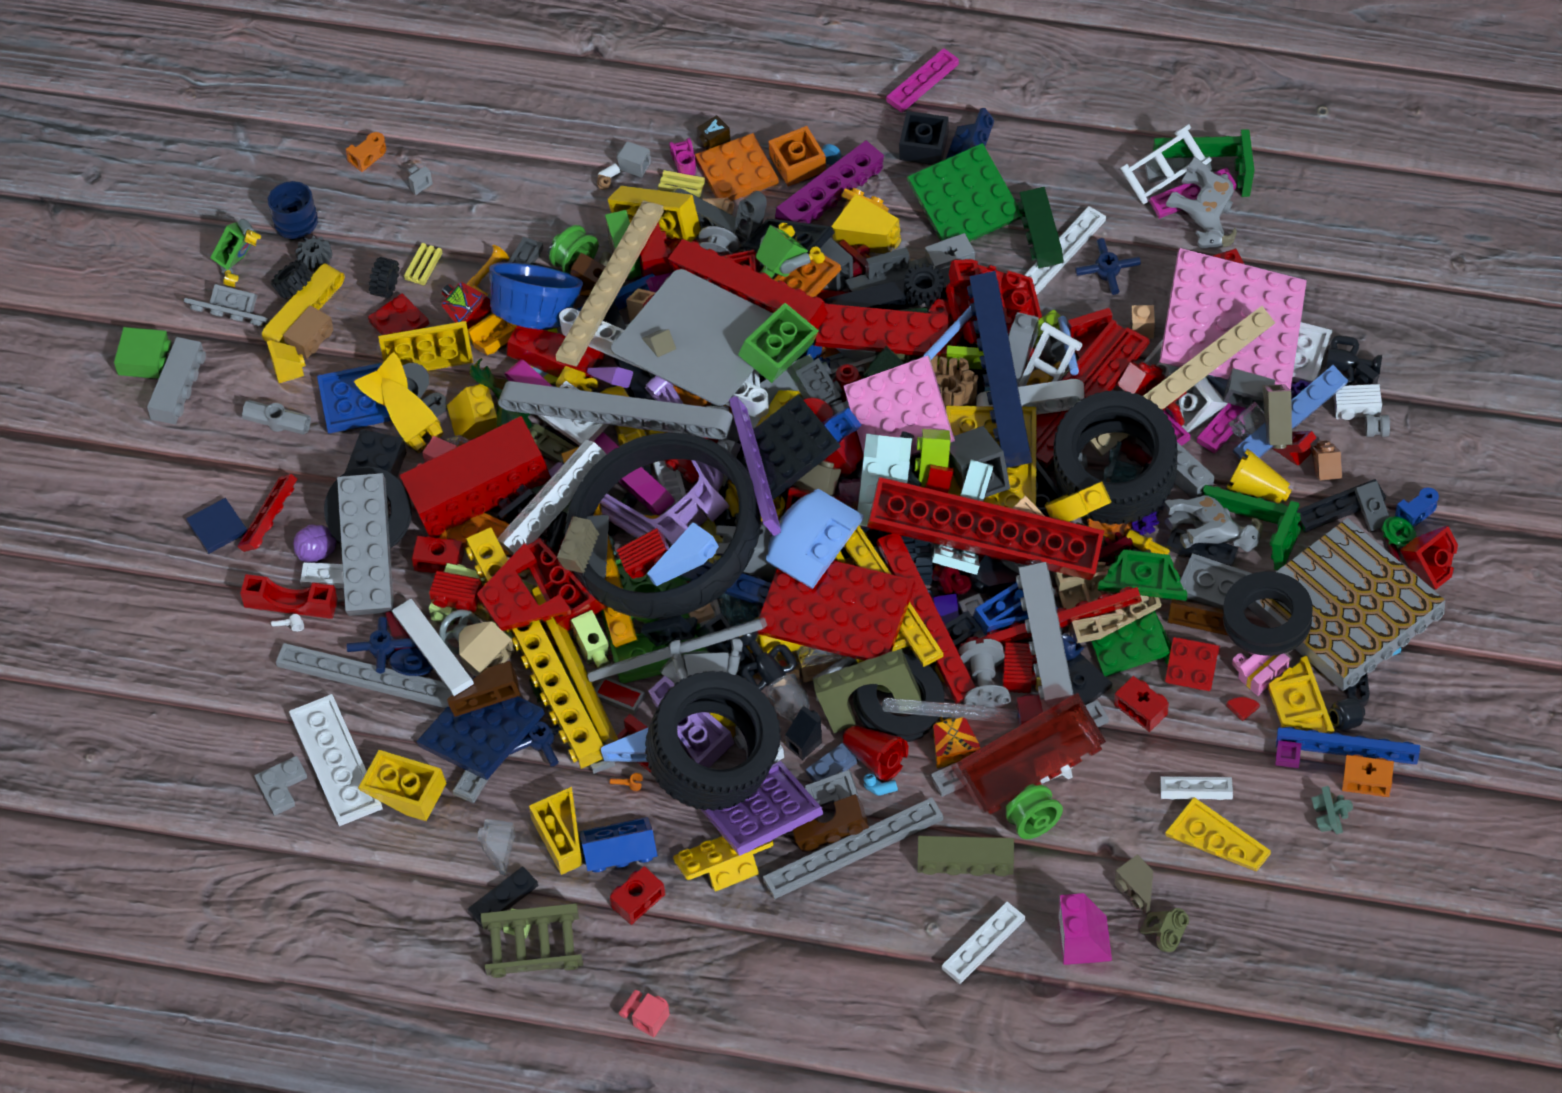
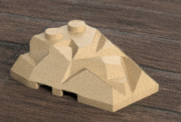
(1076, 589)

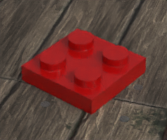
(398, 316)

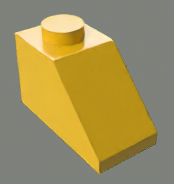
(285, 361)

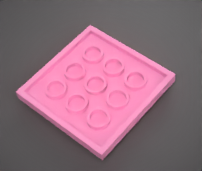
(899, 401)

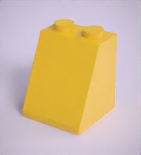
(867, 225)

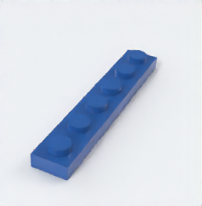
(1347, 745)

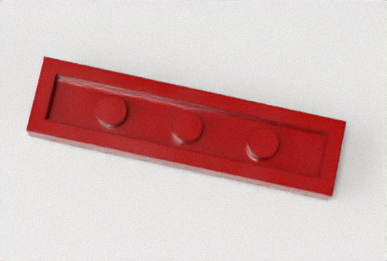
(266, 514)

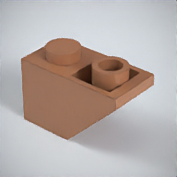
(1326, 460)

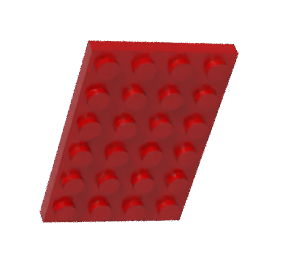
(845, 613)

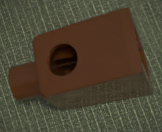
(588, 272)

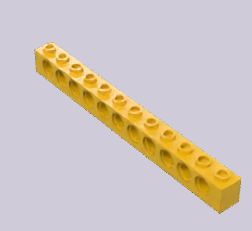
(585, 752)

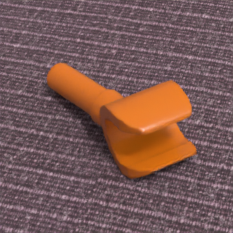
(629, 782)

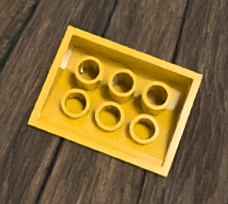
(431, 346)

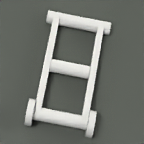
(1182, 133)
(1036, 362)

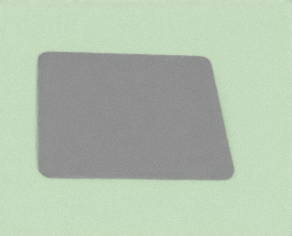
(707, 334)

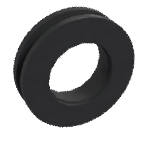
(398, 497)
(1267, 586)
(910, 727)

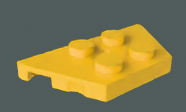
(1300, 700)

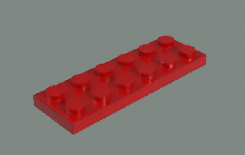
(876, 328)

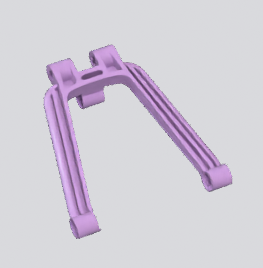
(689, 509)

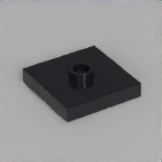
(1087, 679)

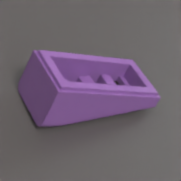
(612, 375)

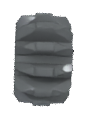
(314, 252)

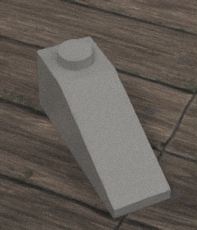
(1022, 339)

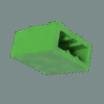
(142, 352)

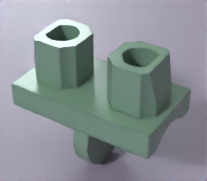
(1327, 801)

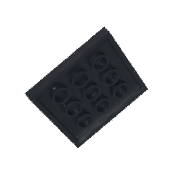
(791, 444)

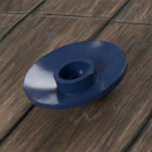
(410, 662)

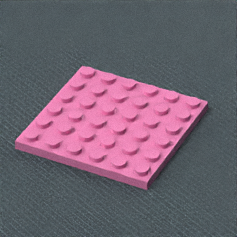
(1216, 295)

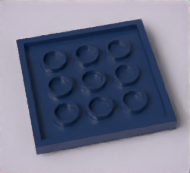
(481, 737)

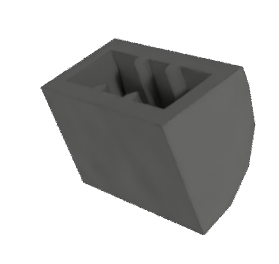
(1245, 388)

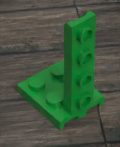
(1219, 147)
(1285, 516)

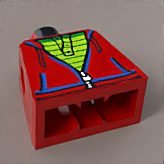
(465, 304)

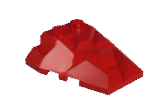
(1016, 294)

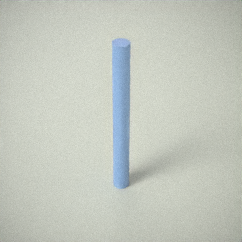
(1063, 324)
(945, 338)

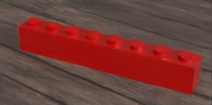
(745, 282)

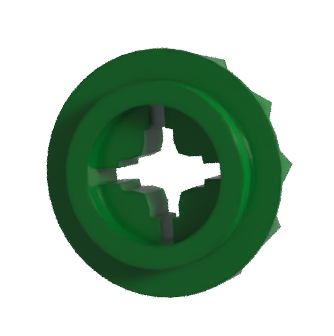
(1394, 525)

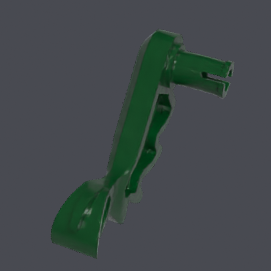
(486, 378)

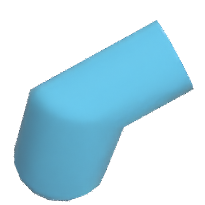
(877, 787)

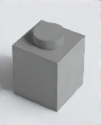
(634, 159)

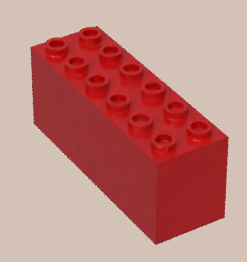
(475, 476)

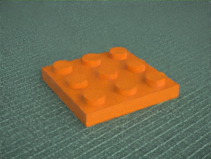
(736, 168)

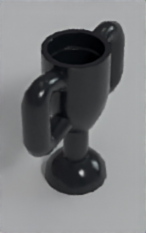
(1348, 360)
(765, 662)

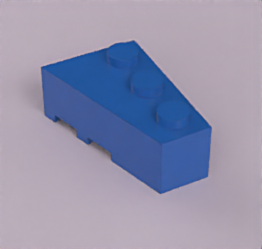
(1001, 610)

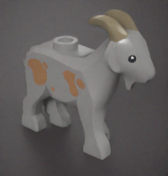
(1209, 205)
(1212, 523)

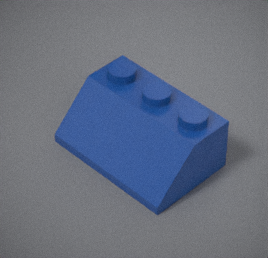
(618, 844)

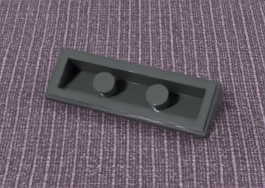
(598, 557)

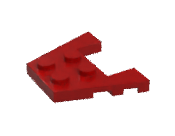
(510, 600)

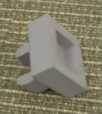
(419, 179)

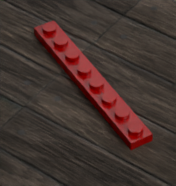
(1105, 604)
(950, 664)

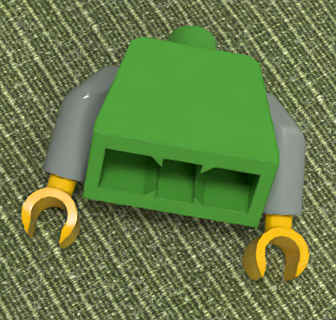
(233, 247)
(784, 254)

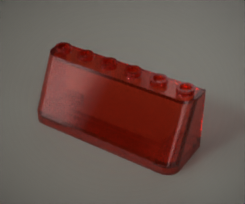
(1029, 754)

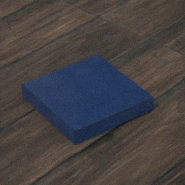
(216, 525)

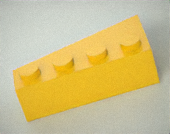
(679, 212)

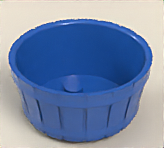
(531, 294)

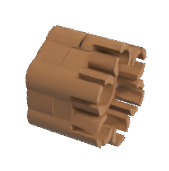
(957, 386)

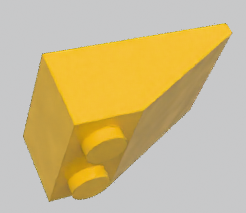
(404, 784)

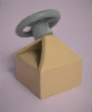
(479, 644)

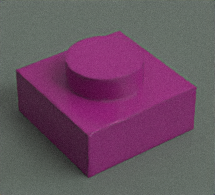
(1288, 754)

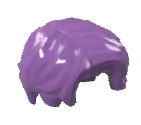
(314, 543)

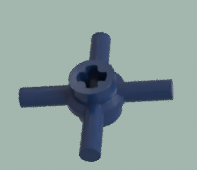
(1107, 266)
(381, 645)
(540, 739)

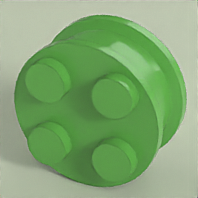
(569, 245)
(1033, 811)

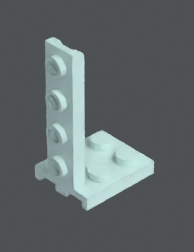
(973, 488)

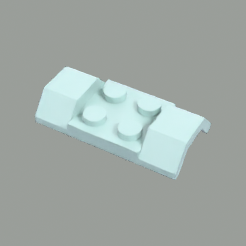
(883, 458)

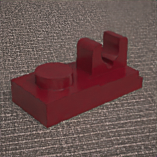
(1112, 549)

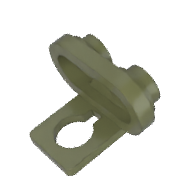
(1169, 929)

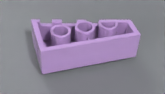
(699, 733)

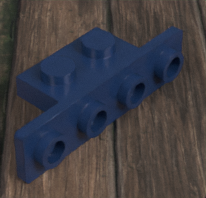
(972, 134)

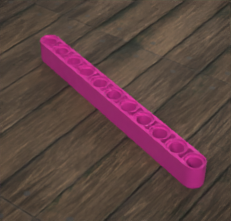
(638, 482)

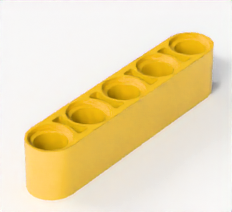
(315, 294)

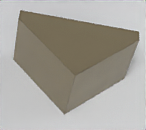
(660, 342)

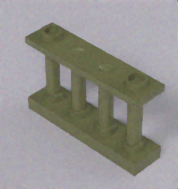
(518, 920)

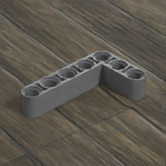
(748, 217)

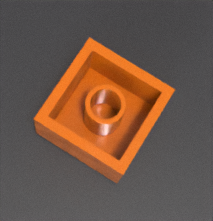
(797, 156)

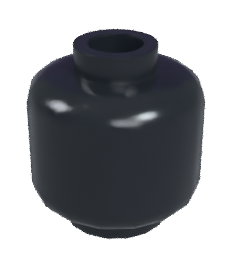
(1347, 714)

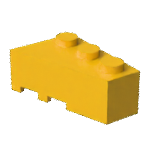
(558, 829)

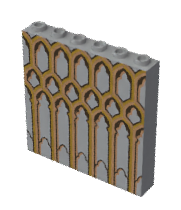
(1360, 601)

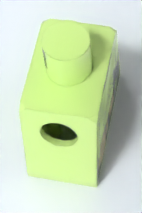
(590, 639)

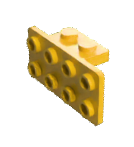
(719, 861)

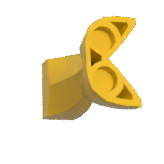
(406, 410)

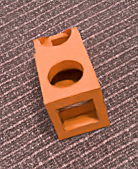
(366, 152)

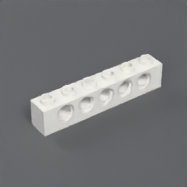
(551, 498)

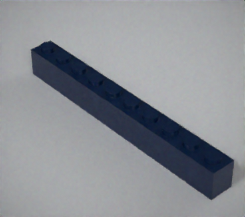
(1000, 369)

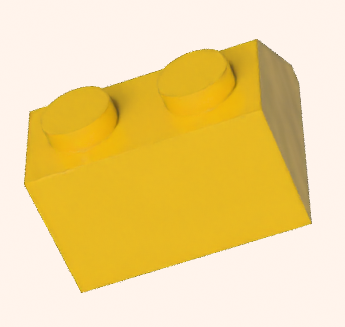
(472, 412)

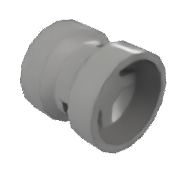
(1371, 426)

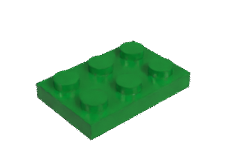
(1131, 645)

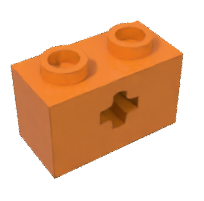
(1357, 778)

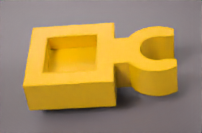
(577, 379)

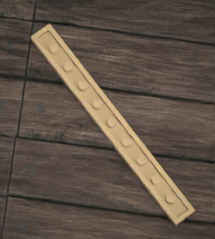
(609, 283)
(1197, 369)

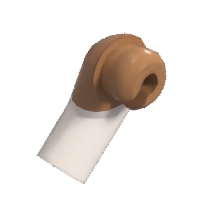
(605, 175)

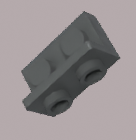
(818, 382)

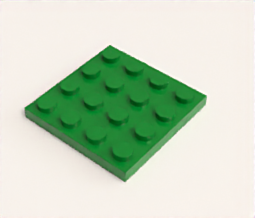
(965, 195)

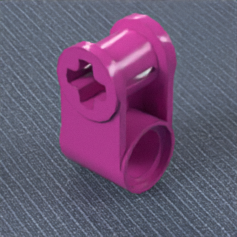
(683, 157)

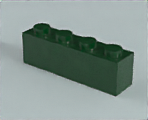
(1041, 227)

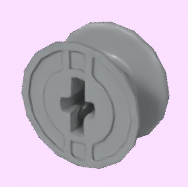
(719, 240)

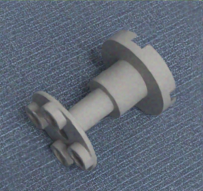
(982, 660)

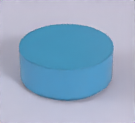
(831, 153)

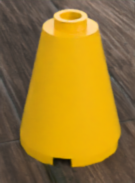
(1258, 480)

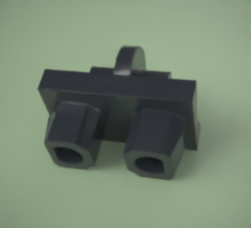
(510, 509)

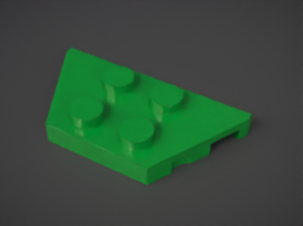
(1148, 571)

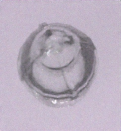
(788, 696)

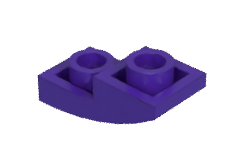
(947, 607)

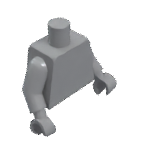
(705, 662)

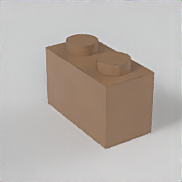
(309, 331)

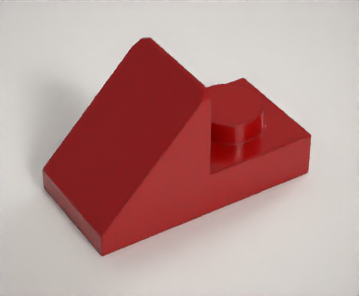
(1300, 447)

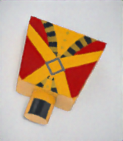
(953, 741)

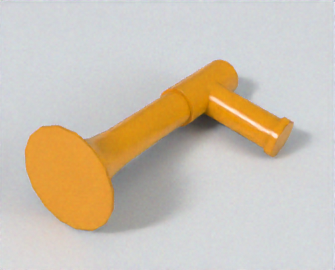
(497, 255)

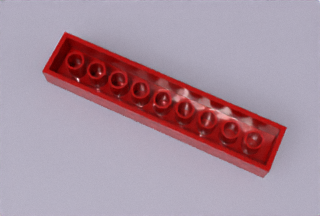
(985, 528)

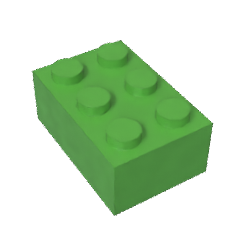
(778, 342)

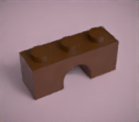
(848, 820)

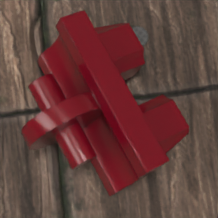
(859, 256)
(950, 581)

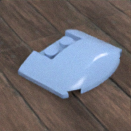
(812, 536)

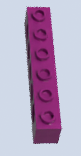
(828, 187)

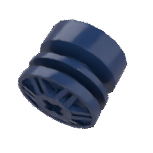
(292, 210)

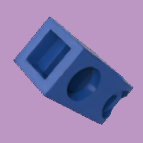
(1419, 507)

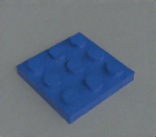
(346, 404)

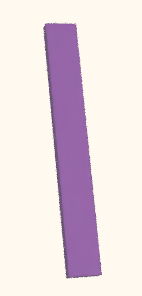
(755, 465)

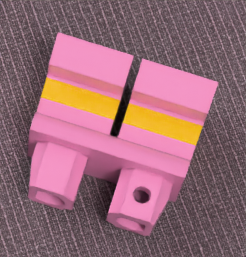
(1259, 670)

